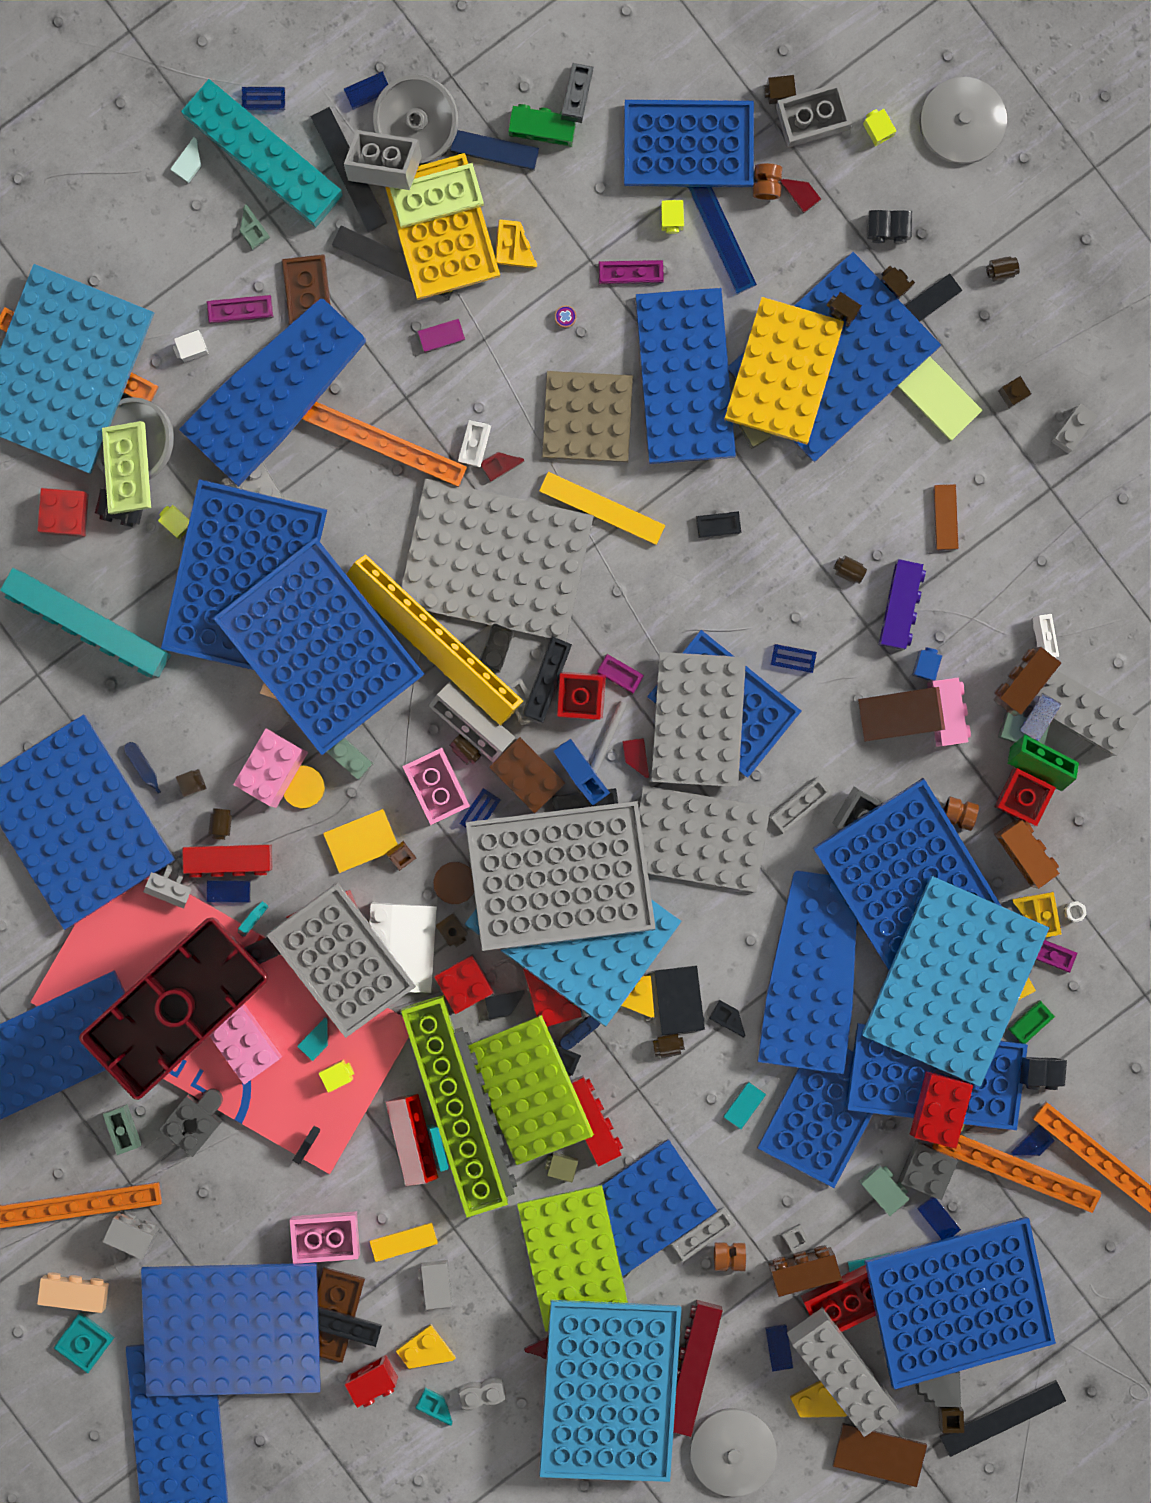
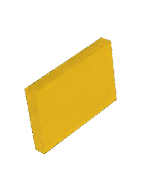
(360, 840)

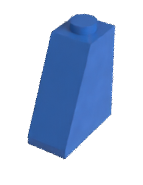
(581, 772)

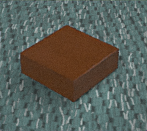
(401, 855)

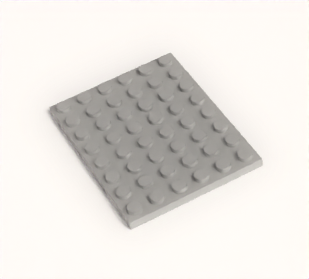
(496, 559)
(560, 876)

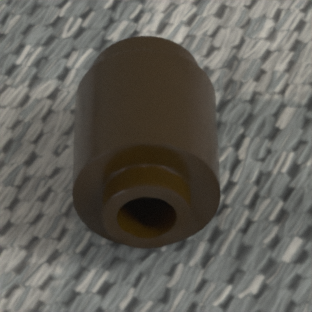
(1002, 268)
(850, 569)
(465, 750)
(220, 823)
(668, 1045)

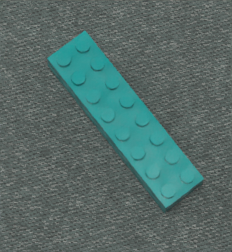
(262, 153)
(83, 621)

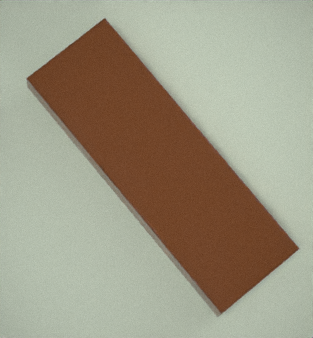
(946, 517)

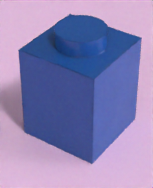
(927, 664)

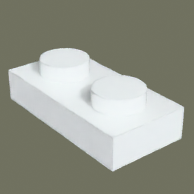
(474, 443)
(1045, 633)

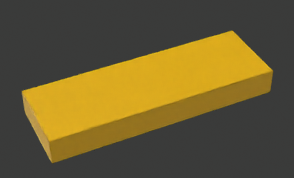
(403, 1242)

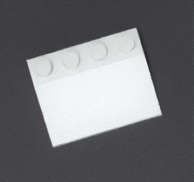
(410, 938)

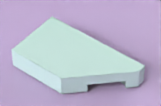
(188, 162)

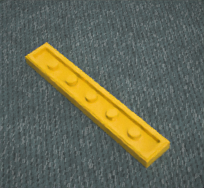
(602, 508)

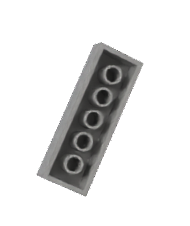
(1087, 713)
(843, 1372)

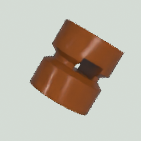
(767, 181)
(962, 814)
(729, 1256)

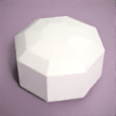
(1075, 911)

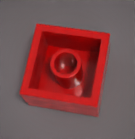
(63, 512)
(581, 695)
(1024, 797)
(464, 984)
(371, 1381)

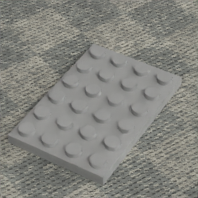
(698, 719)
(703, 838)
(341, 960)

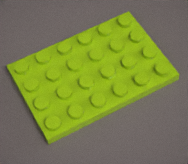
(530, 1090)
(572, 1248)

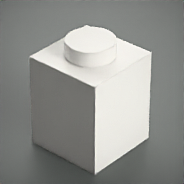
(190, 346)

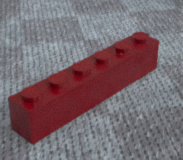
(695, 1363)

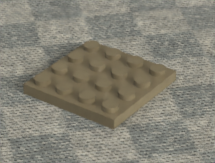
(587, 416)

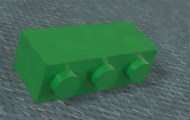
(541, 125)
(1043, 762)

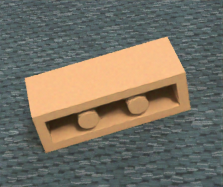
(73, 1292)

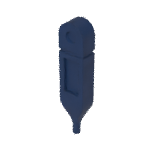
(142, 765)
(579, 1033)

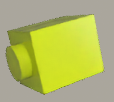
(879, 126)
(672, 216)
(174, 521)
(337, 1075)

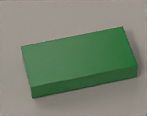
(1031, 1022)

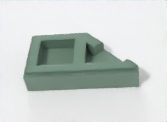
(252, 229)

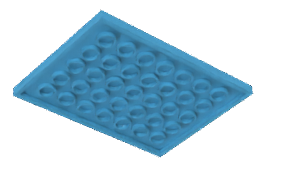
(66, 366)
(595, 971)
(955, 981)
(610, 1391)

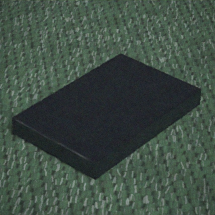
(679, 1000)

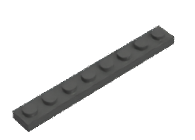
(489, 1120)

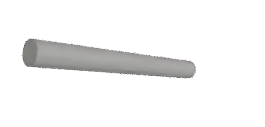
(608, 736)

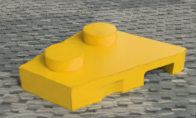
(512, 245)
(1041, 909)
(641, 997)
(425, 1349)
(816, 1402)

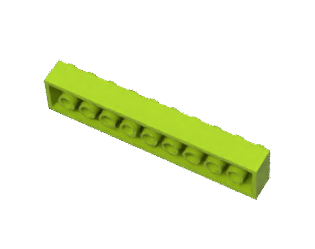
(454, 1106)

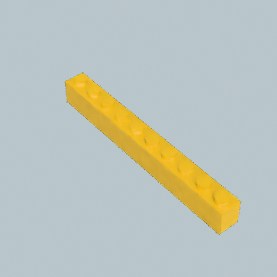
(433, 640)

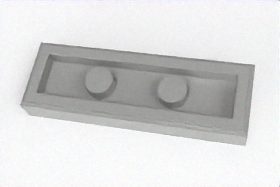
(800, 805)
(703, 1234)

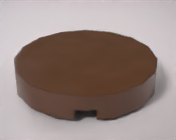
(454, 883)

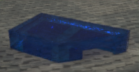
(1034, 1143)

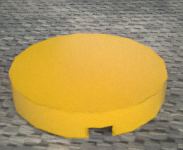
(305, 788)

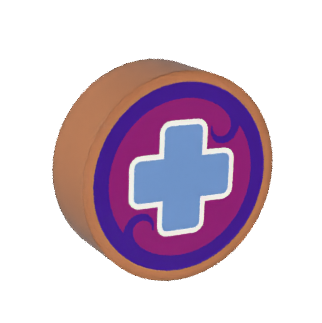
(565, 316)

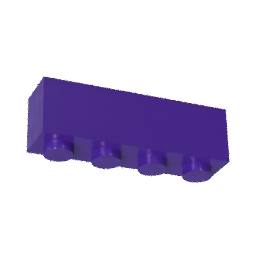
(901, 604)

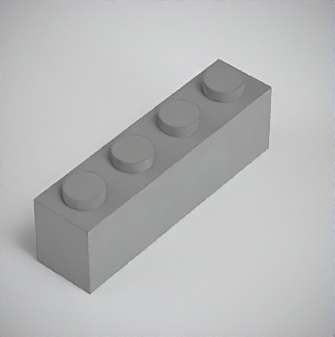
(471, 721)

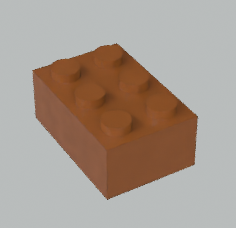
(1027, 853)

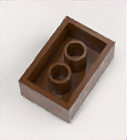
(1026, 680)
(527, 775)
(804, 1270)

